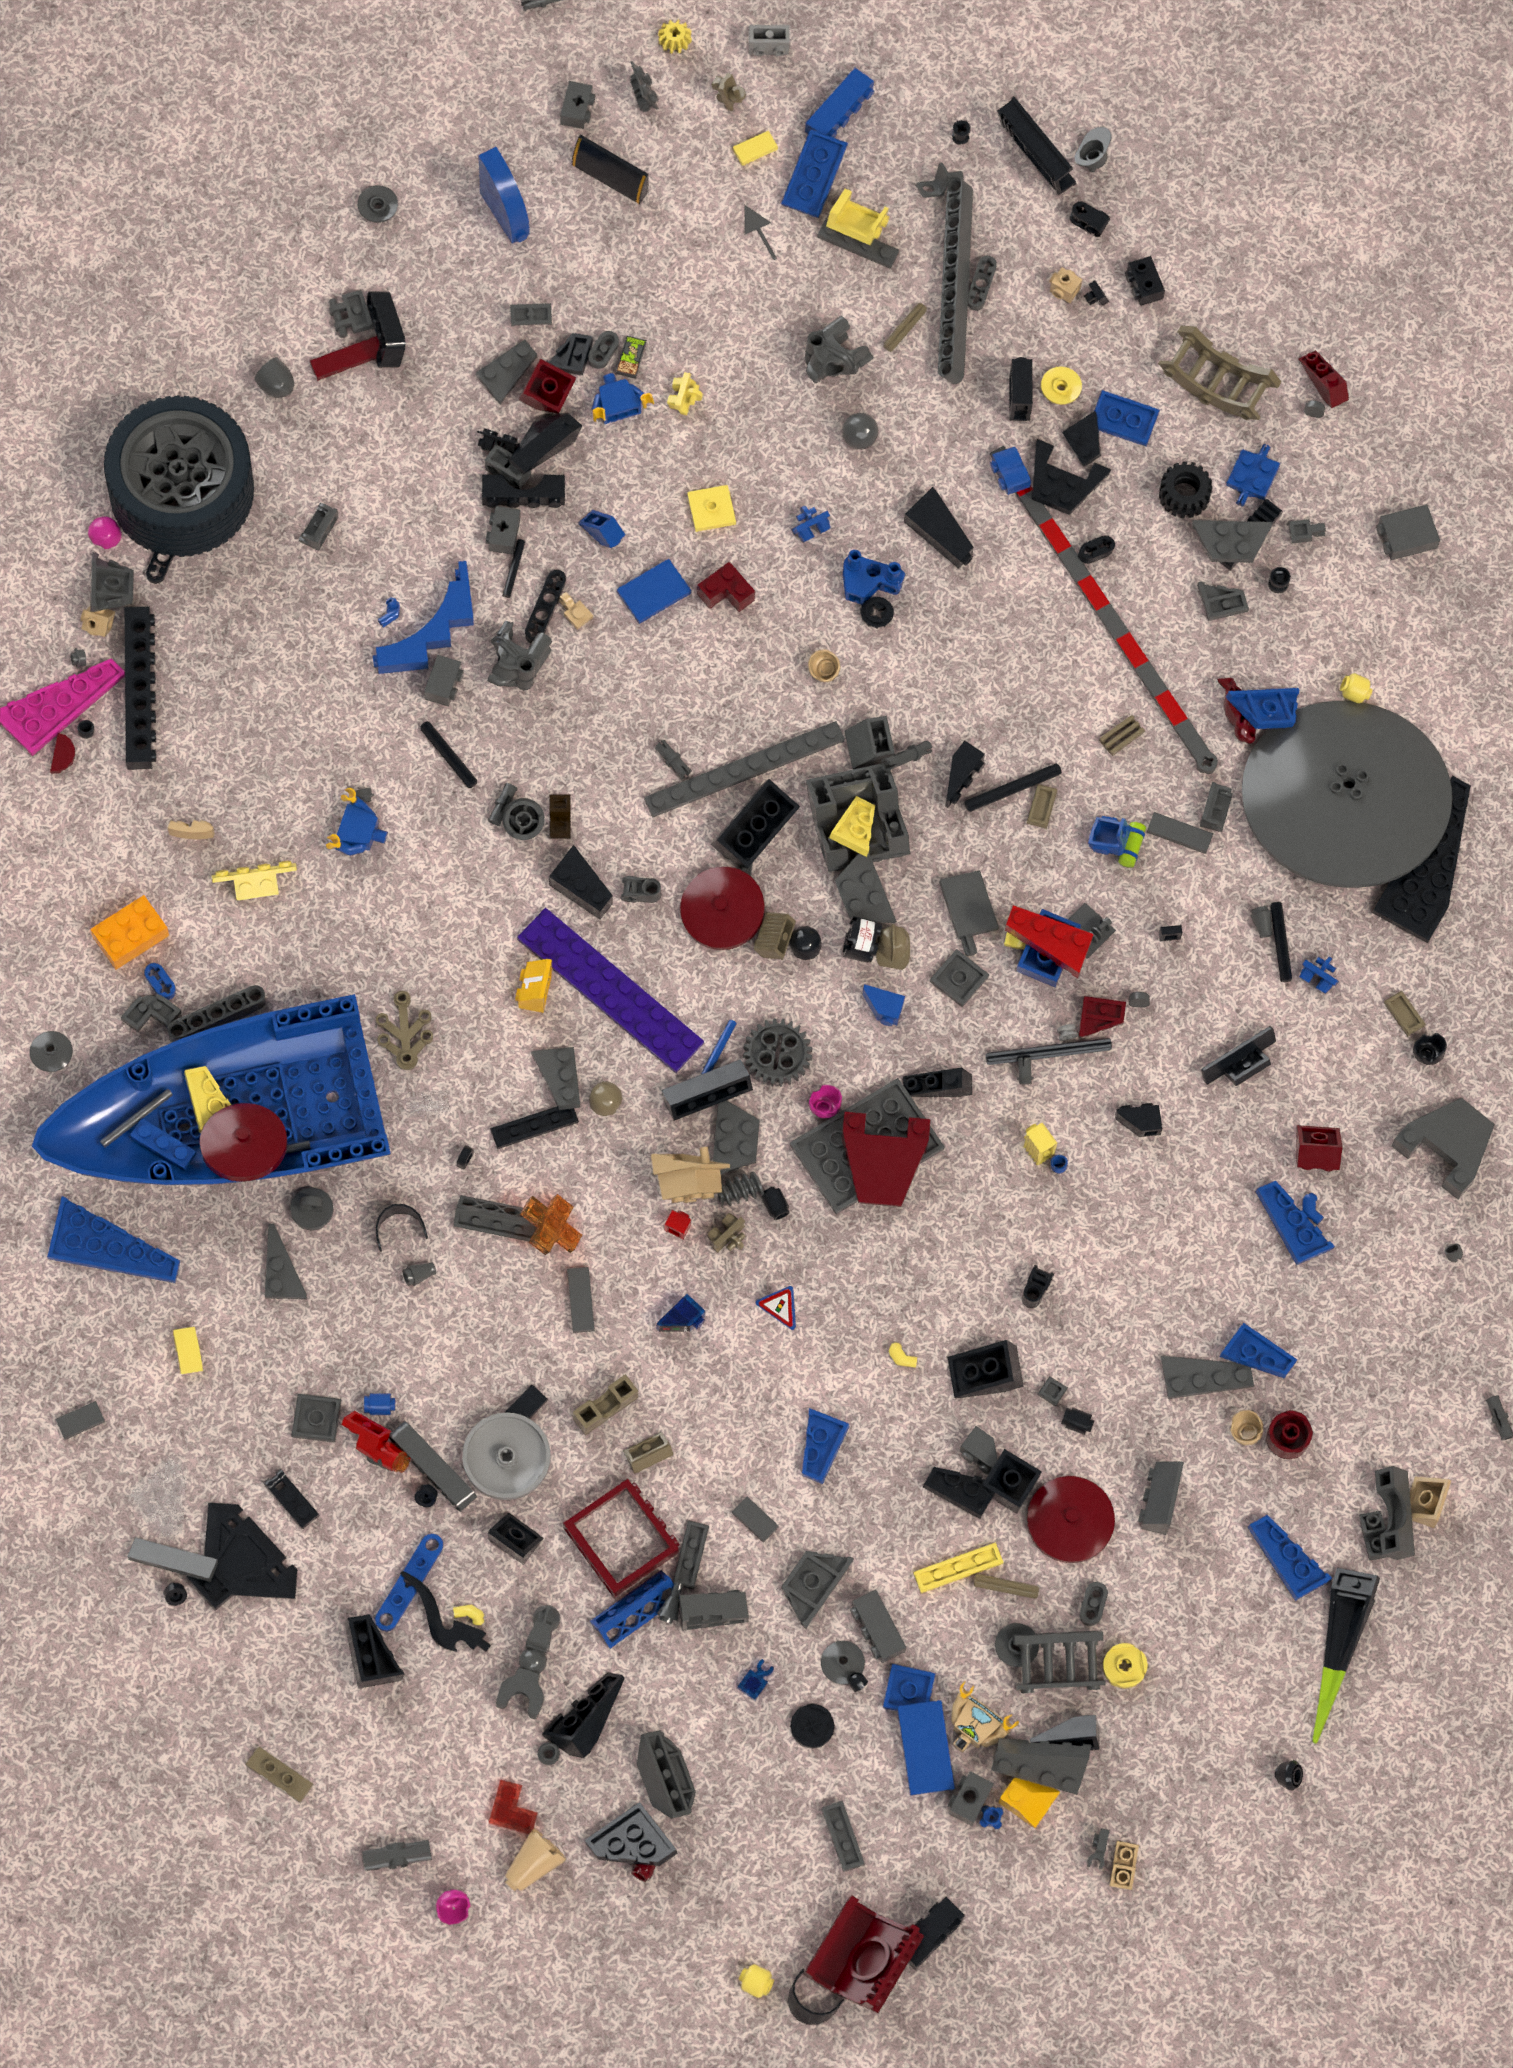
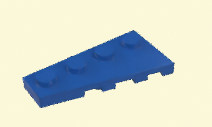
(1297, 1232)
(1288, 1559)

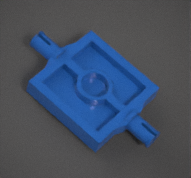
(1253, 474)

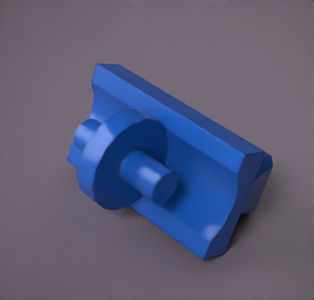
(821, 522)
(1310, 970)

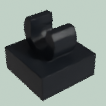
(1096, 294)

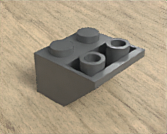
(869, 742)

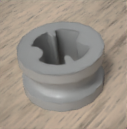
(1067, 1032)

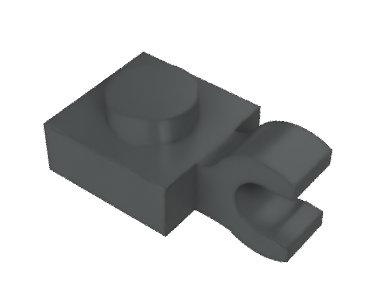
(1302, 531)
(1100, 1842)

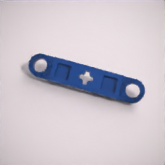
(400, 1596)

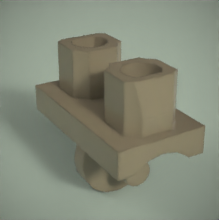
(728, 91)
(733, 1227)

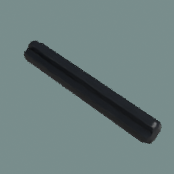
(448, 754)
(1281, 942)

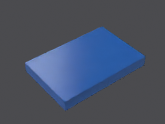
(1125, 418)
(654, 591)

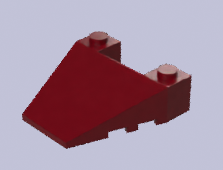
(881, 1164)

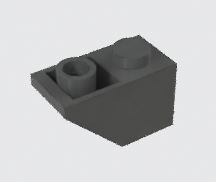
(980, 1449)

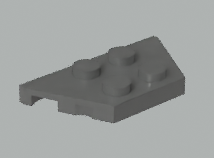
(1232, 539)
(110, 584)
(863, 891)
(735, 1137)
(813, 1583)

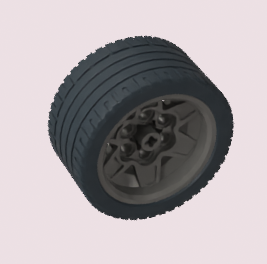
(190, 432)

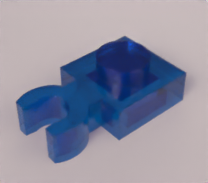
(753, 1682)

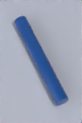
(719, 1046)

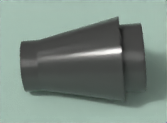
(1262, 919)
(417, 1273)

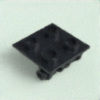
(491, 436)

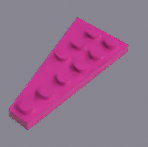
(52, 708)

